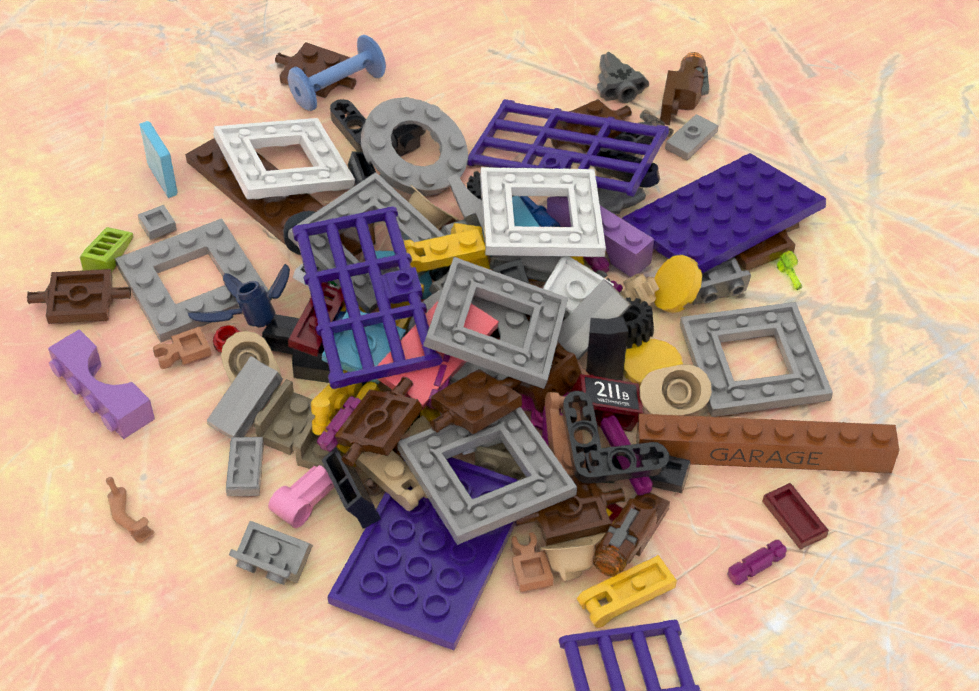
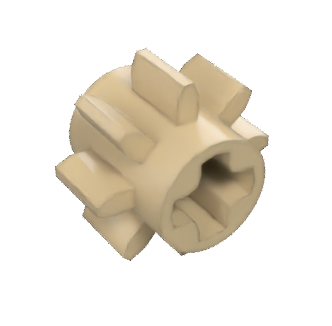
(640, 288)

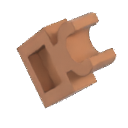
(185, 346)
(529, 566)

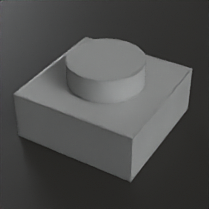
(157, 222)

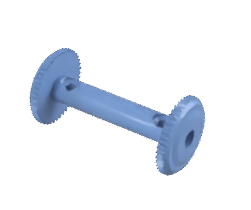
(369, 57)

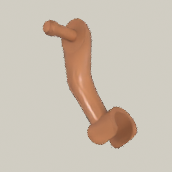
(117, 502)

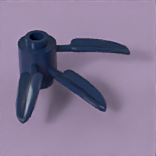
(251, 298)

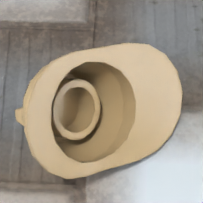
(431, 212)
(239, 349)
(675, 390)
(572, 556)

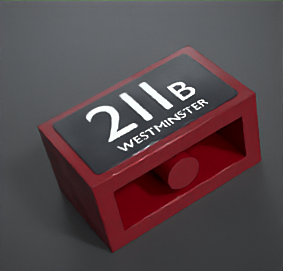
(612, 399)

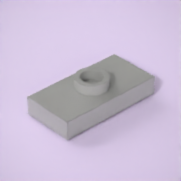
(691, 137)
(245, 466)

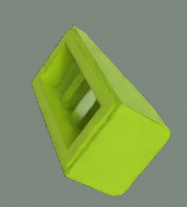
(90, 257)

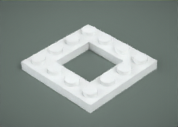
(239, 146)
(578, 185)

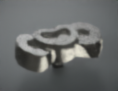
(648, 117)

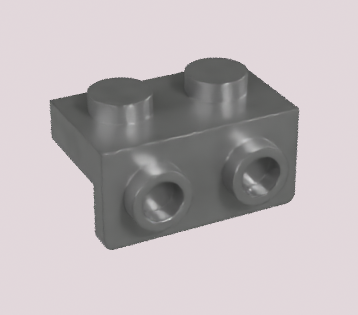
(722, 281)
(273, 552)

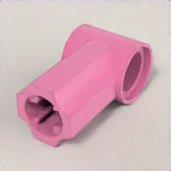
(296, 502)

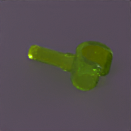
(786, 263)

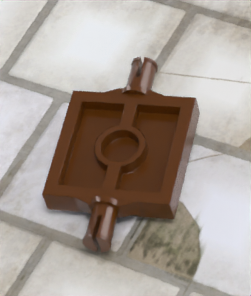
(313, 60)
(593, 108)
(767, 250)
(79, 296)
(475, 402)
(378, 422)
(576, 516)

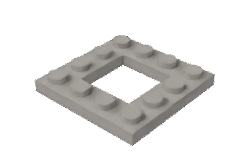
(367, 196)
(142, 266)
(449, 336)
(806, 376)
(467, 517)

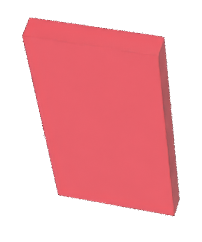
(424, 379)

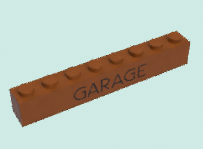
(773, 442)

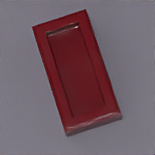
(795, 516)

